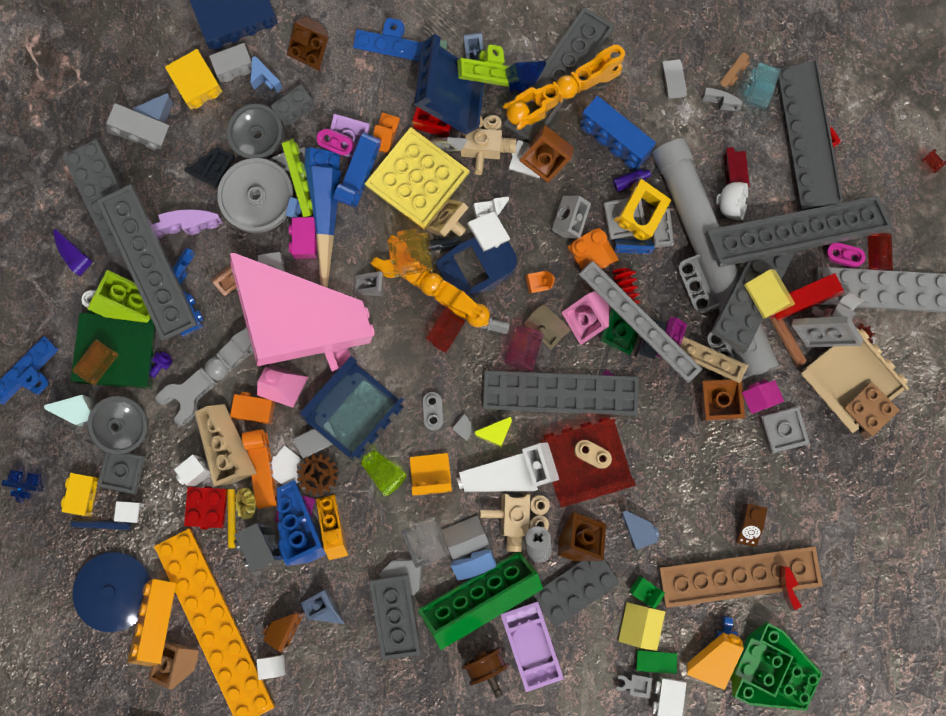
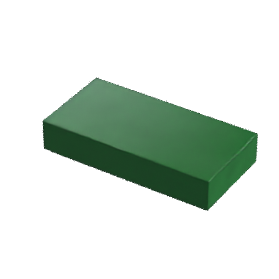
(656, 662)

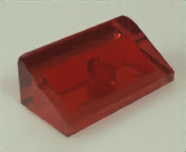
(880, 252)

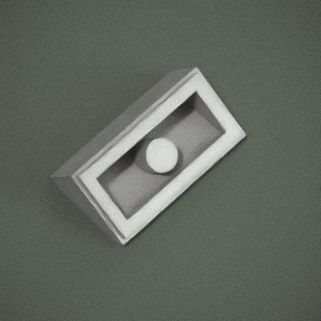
(449, 144)
(310, 442)

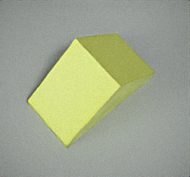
(495, 433)

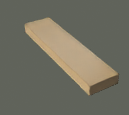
(714, 360)

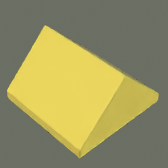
(769, 293)
(641, 626)

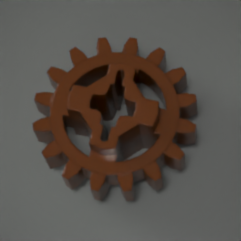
(305, 477)

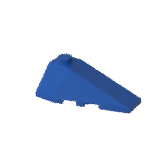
(297, 531)

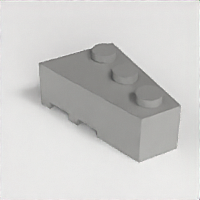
(136, 127)

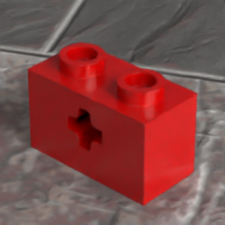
(430, 124)

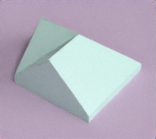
(73, 409)

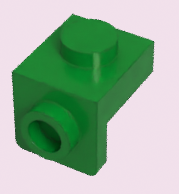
(647, 592)

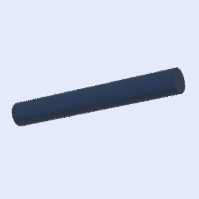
(101, 524)

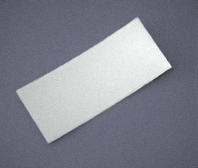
(850, 301)

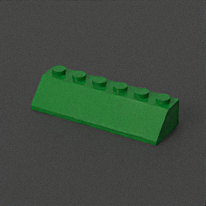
(480, 600)

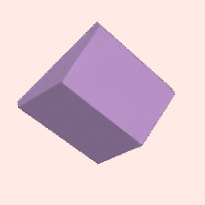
(351, 128)

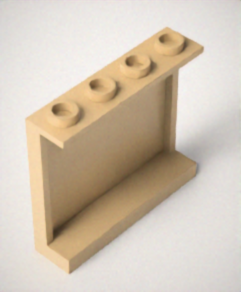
(846, 371)

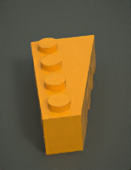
(152, 623)

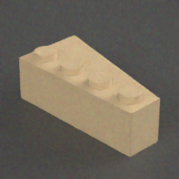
(223, 446)

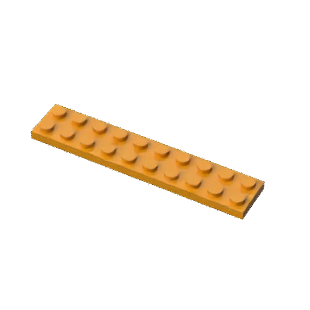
(214, 625)

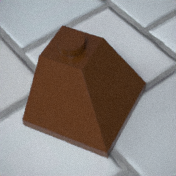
(582, 539)

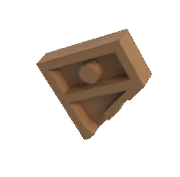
(741, 64)

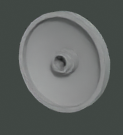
(255, 195)

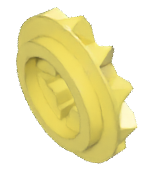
(243, 497)

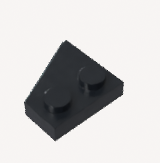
(211, 167)

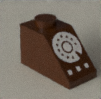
(751, 524)

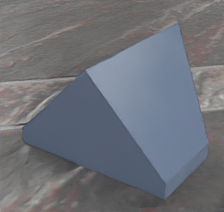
(322, 608)

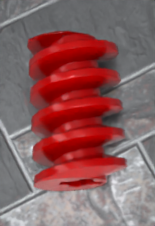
(625, 281)

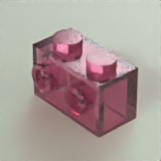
(524, 348)

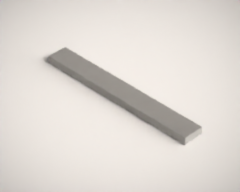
(640, 322)

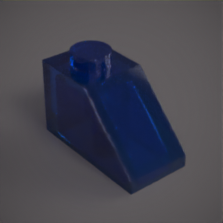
(524, 74)

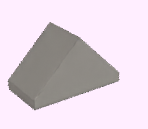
(369, 284)

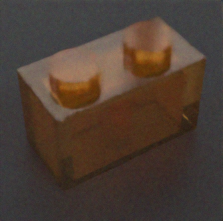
(95, 362)

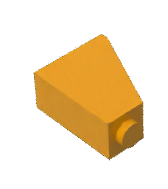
(716, 661)

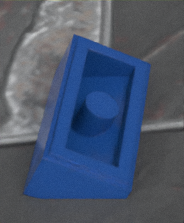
(633, 246)

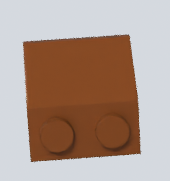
(547, 154)
(721, 401)

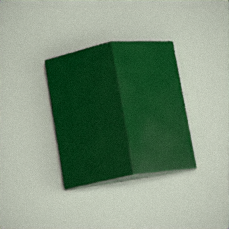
(619, 334)

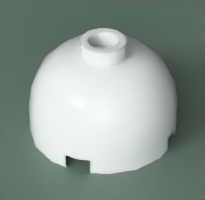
(733, 200)

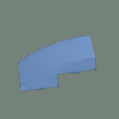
(478, 563)

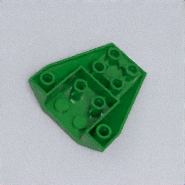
(774, 671)

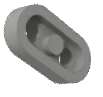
(433, 411)

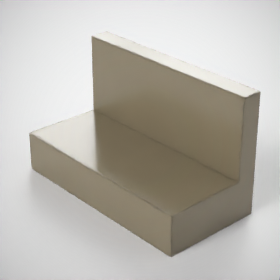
(549, 324)

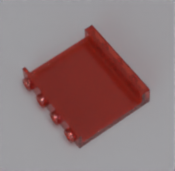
(578, 478)

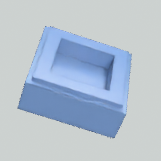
(293, 208)

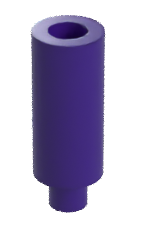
(626, 181)

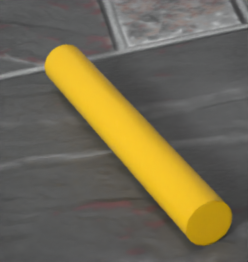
(231, 517)

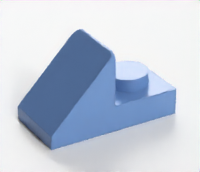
(261, 74)

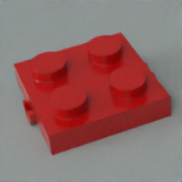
(205, 507)

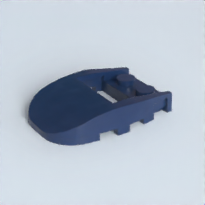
(497, 262)

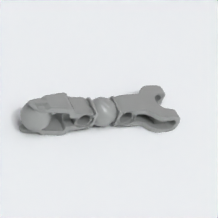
(206, 378)

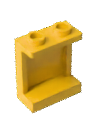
(193, 79)

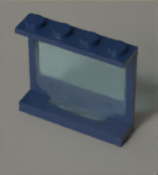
(351, 410)

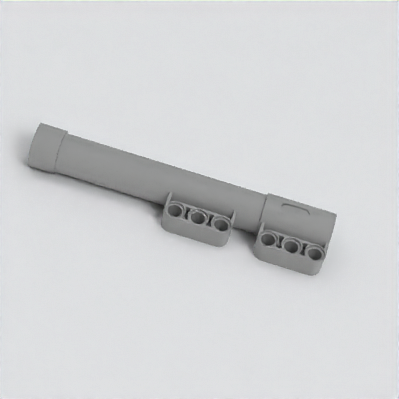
(716, 282)

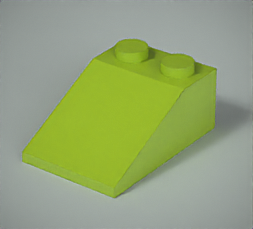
(119, 299)

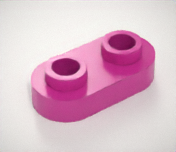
(335, 142)
(844, 255)

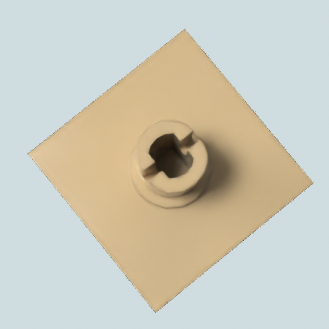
(448, 218)

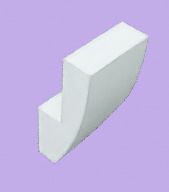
(487, 207)

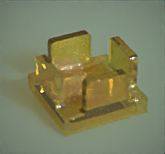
(410, 253)

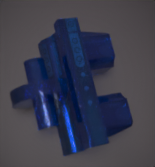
(14, 480)

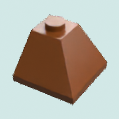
(281, 631)

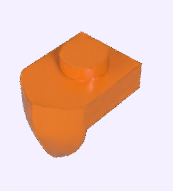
(539, 281)

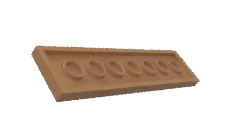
(738, 576)

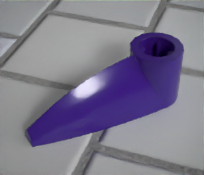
(72, 255)

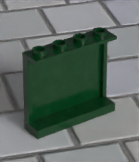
(128, 338)

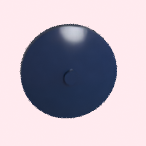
(110, 591)

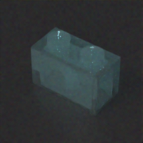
(762, 85)

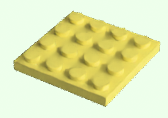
(417, 178)

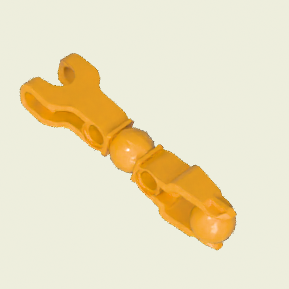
(566, 87)
(445, 293)

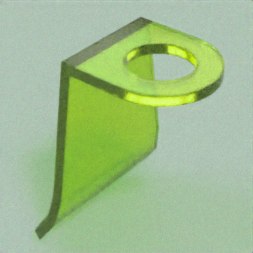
(383, 472)

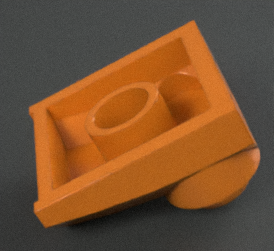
(593, 248)

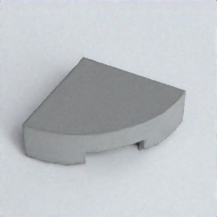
(463, 428)

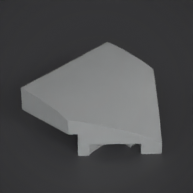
(404, 567)

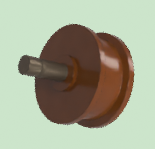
(486, 667)

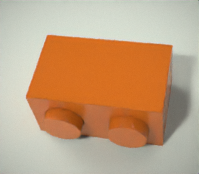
(252, 408)

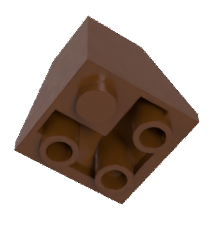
(308, 42)

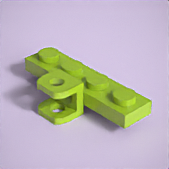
(487, 69)
(298, 176)

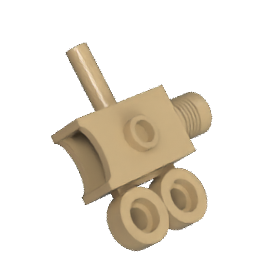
(487, 142)
(516, 517)

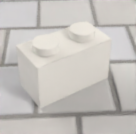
(540, 464)
(192, 471)
(669, 697)

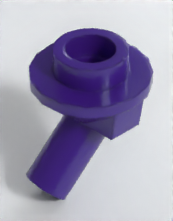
(162, 360)

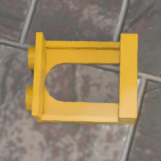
(626, 219)

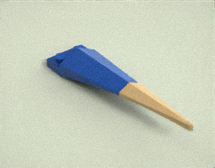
(323, 179)

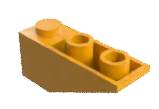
(331, 527)

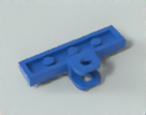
(389, 43)
(26, 372)

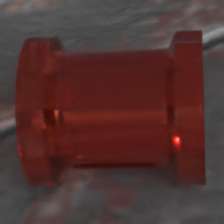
(934, 161)

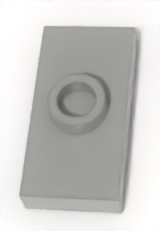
(663, 234)

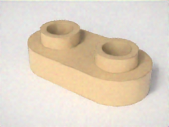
(593, 454)

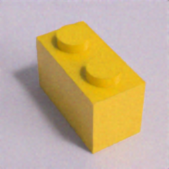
(79, 494)

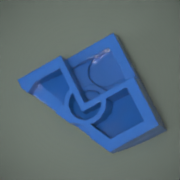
(182, 263)

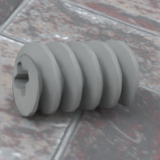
(538, 544)

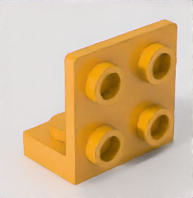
(430, 474)

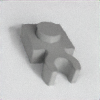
(638, 685)

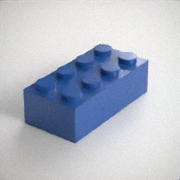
(616, 133)

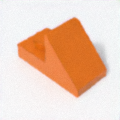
(386, 131)

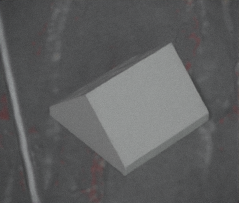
(465, 538)

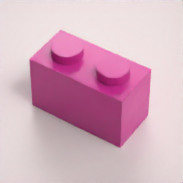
(303, 238)
(762, 395)

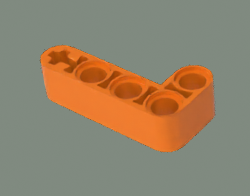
(264, 484)

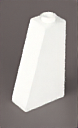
(499, 476)

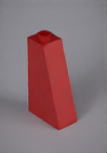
(812, 295)

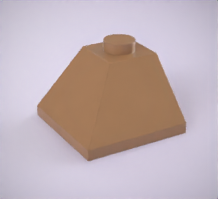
(176, 664)

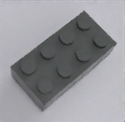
(259, 547)

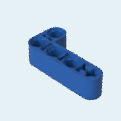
(359, 170)

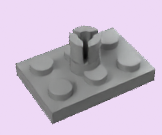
(828, 330)

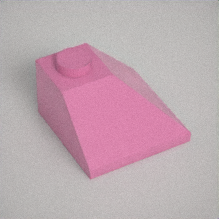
(587, 317)
(281, 385)

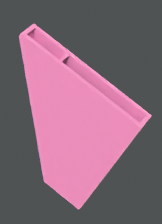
(295, 316)

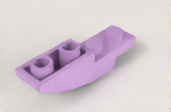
(189, 220)

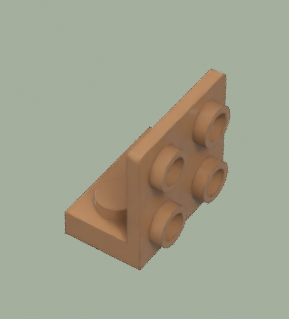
(871, 410)

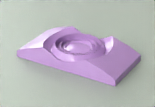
(532, 646)

